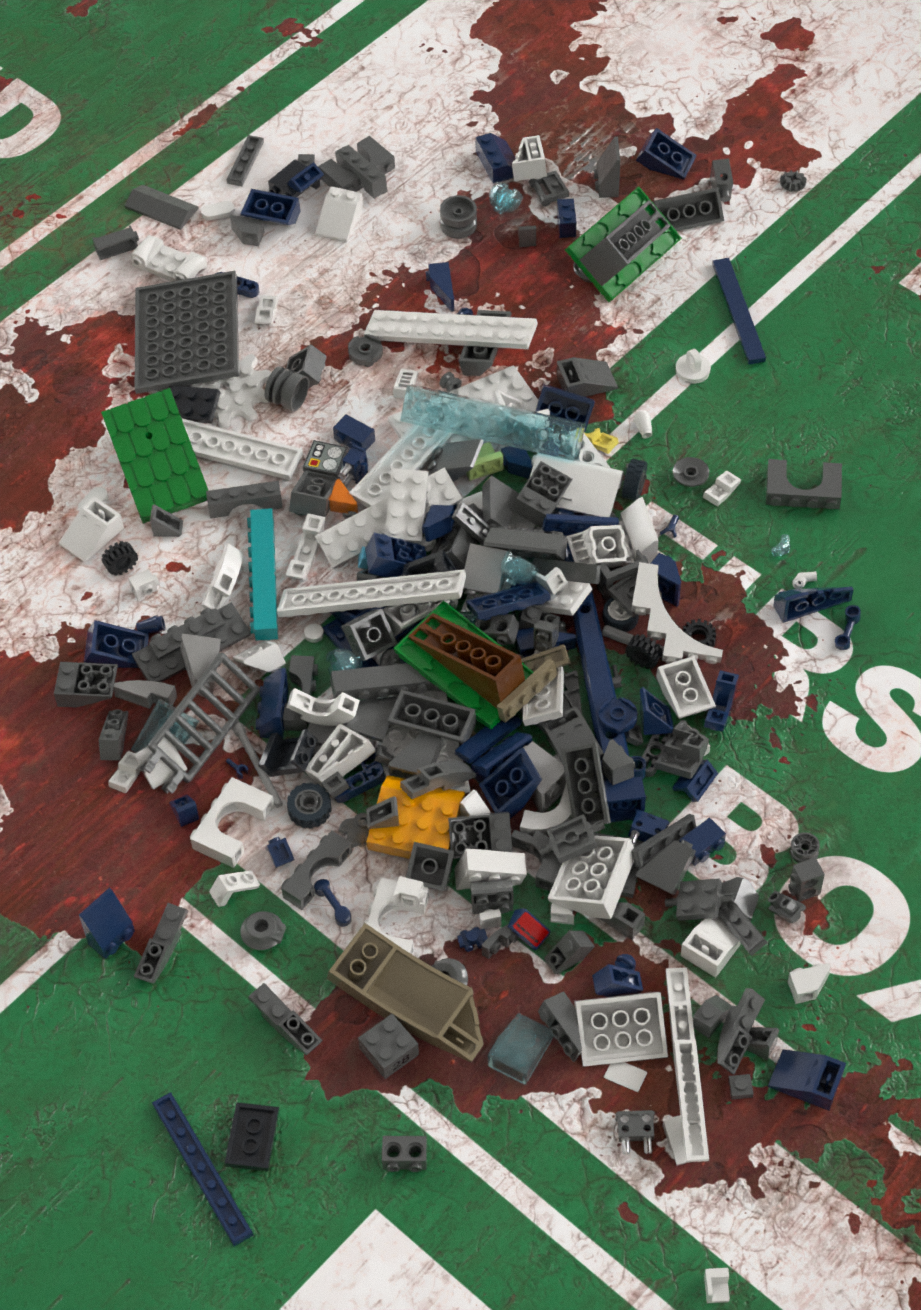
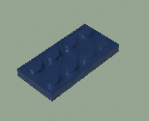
(508, 600)

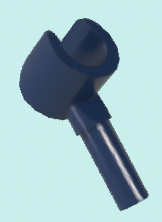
(237, 768)

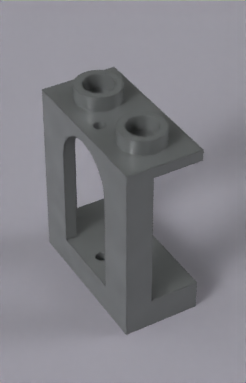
(607, 578)

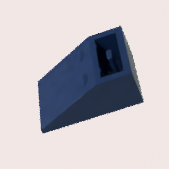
(388, 555)
(808, 1077)

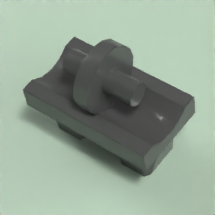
(785, 907)

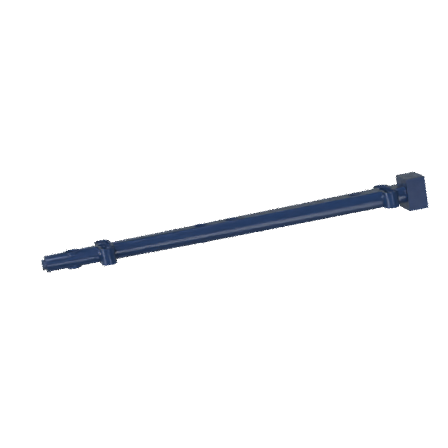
(629, 794)

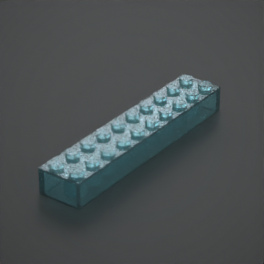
(493, 422)

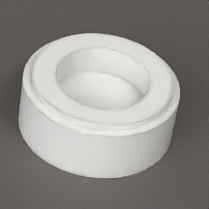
(313, 633)

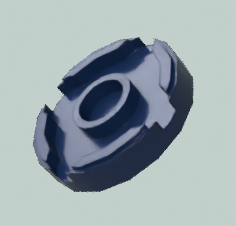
(617, 715)

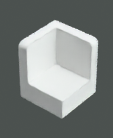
(552, 581)
(717, 1285)

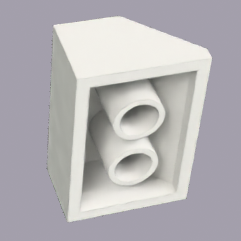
(639, 530)
(406, 615)

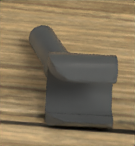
(617, 678)

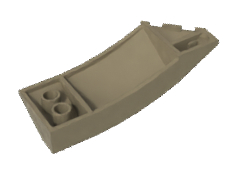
(411, 990)

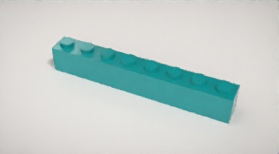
(263, 575)

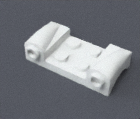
(166, 262)

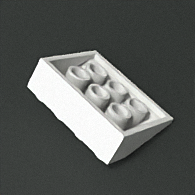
(594, 879)
(621, 1028)

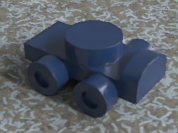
(472, 937)

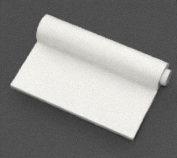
(592, 485)

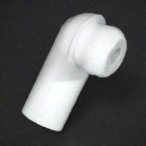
(802, 578)

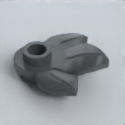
(355, 830)

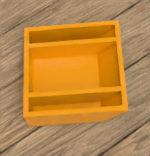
(420, 819)

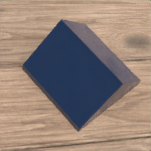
(654, 714)

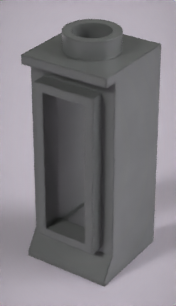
(116, 243)

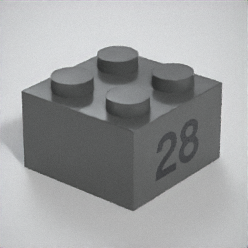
(369, 634)
(388, 1046)

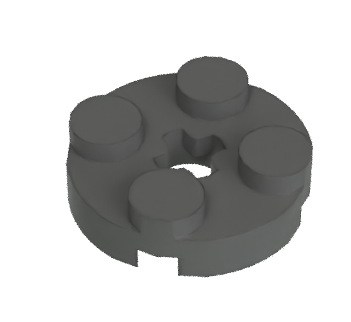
(368, 357)

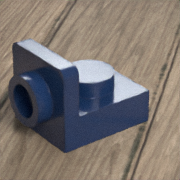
(279, 851)

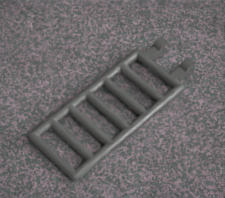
(149, 764)

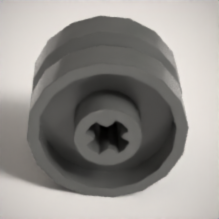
(458, 216)

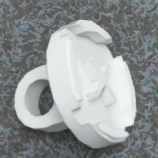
(693, 367)

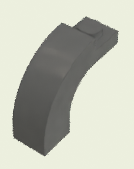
(549, 863)

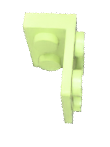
(486, 463)

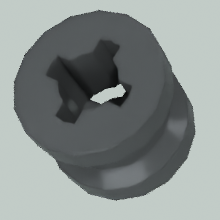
(450, 382)

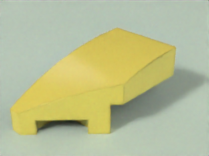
(602, 441)

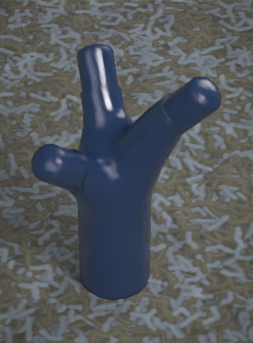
(364, 470)
(671, 526)

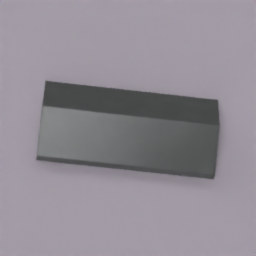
(160, 206)

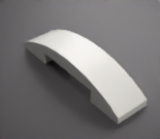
(307, 548)

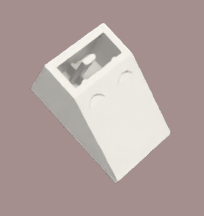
(91, 529)
(710, 945)

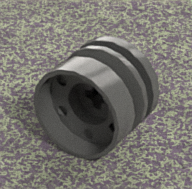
(286, 388)

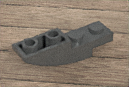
(436, 775)
(162, 945)
(284, 1020)
(734, 1034)

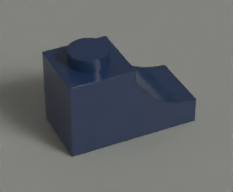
(616, 981)

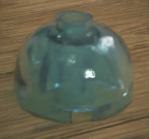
(504, 199)
(517, 570)
(342, 660)

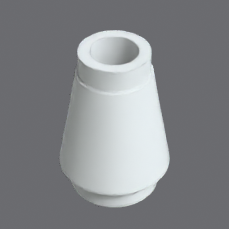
(643, 423)

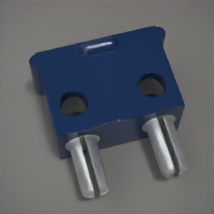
(352, 464)
(646, 826)

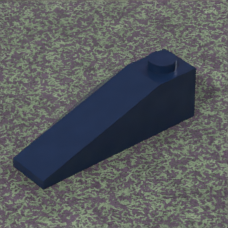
(802, 602)

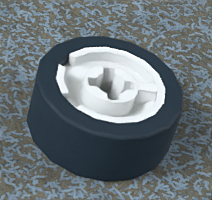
(613, 618)

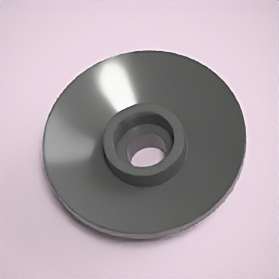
(691, 471)

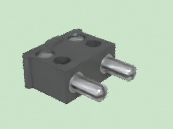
(635, 1123)

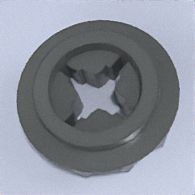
(796, 185)

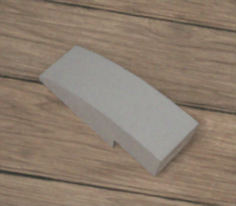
(145, 692)

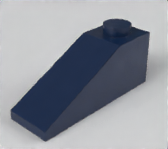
(441, 283)
(525, 641)

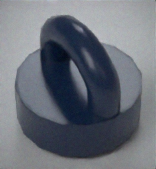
(625, 961)

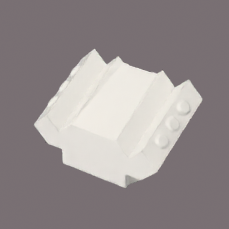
(601, 546)

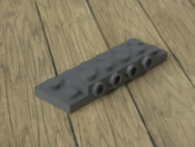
(163, 654)

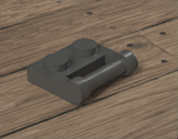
(554, 186)

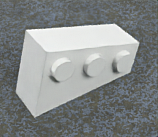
(529, 160)
(339, 753)
(489, 866)

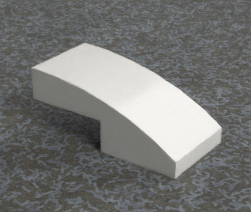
(266, 311)
(723, 487)
(126, 774)

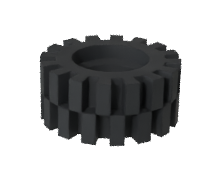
(119, 558)
(701, 628)
(643, 651)

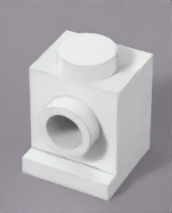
(143, 584)

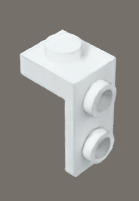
(229, 883)

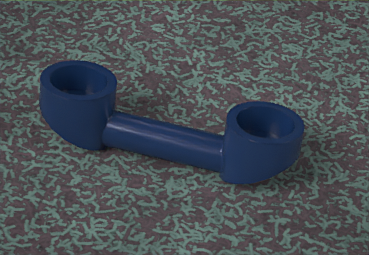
(852, 617)
(342, 913)

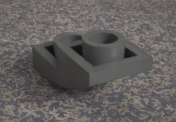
(503, 936)

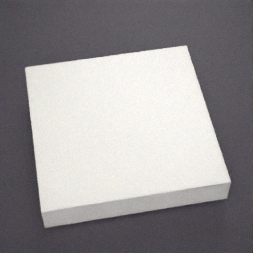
(161, 772)

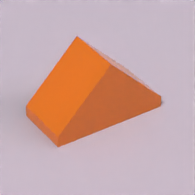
(341, 500)

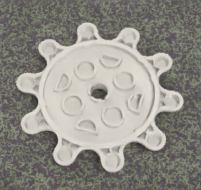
(242, 392)

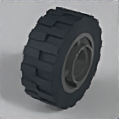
(634, 479)
(309, 816)

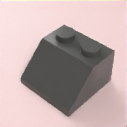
(308, 363)
(430, 865)

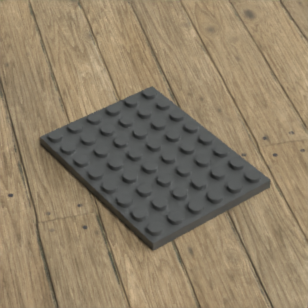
(186, 332)

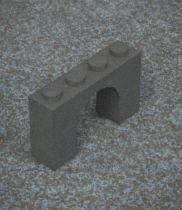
(372, 151)
(782, 493)

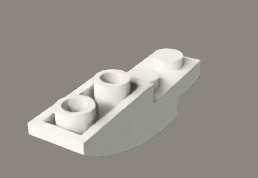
(224, 578)

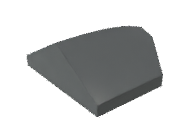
(744, 894)

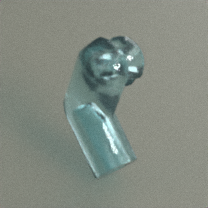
(782, 548)

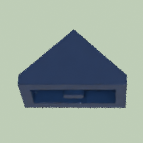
(185, 810)

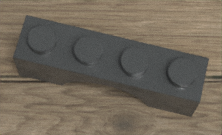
(370, 177)
(224, 500)
(302, 674)
(330, 852)

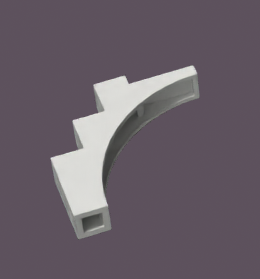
(677, 643)

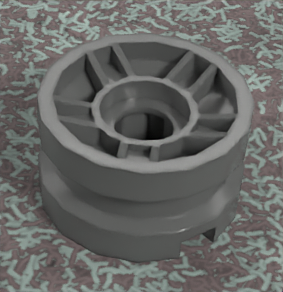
(806, 841)

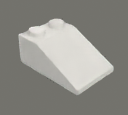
(339, 214)
(685, 687)

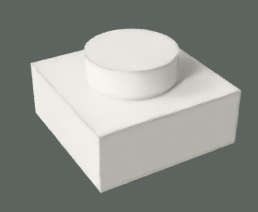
(490, 919)

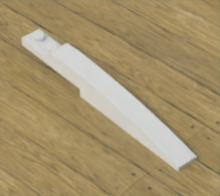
(686, 1065)

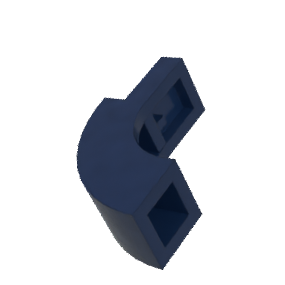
(723, 699)

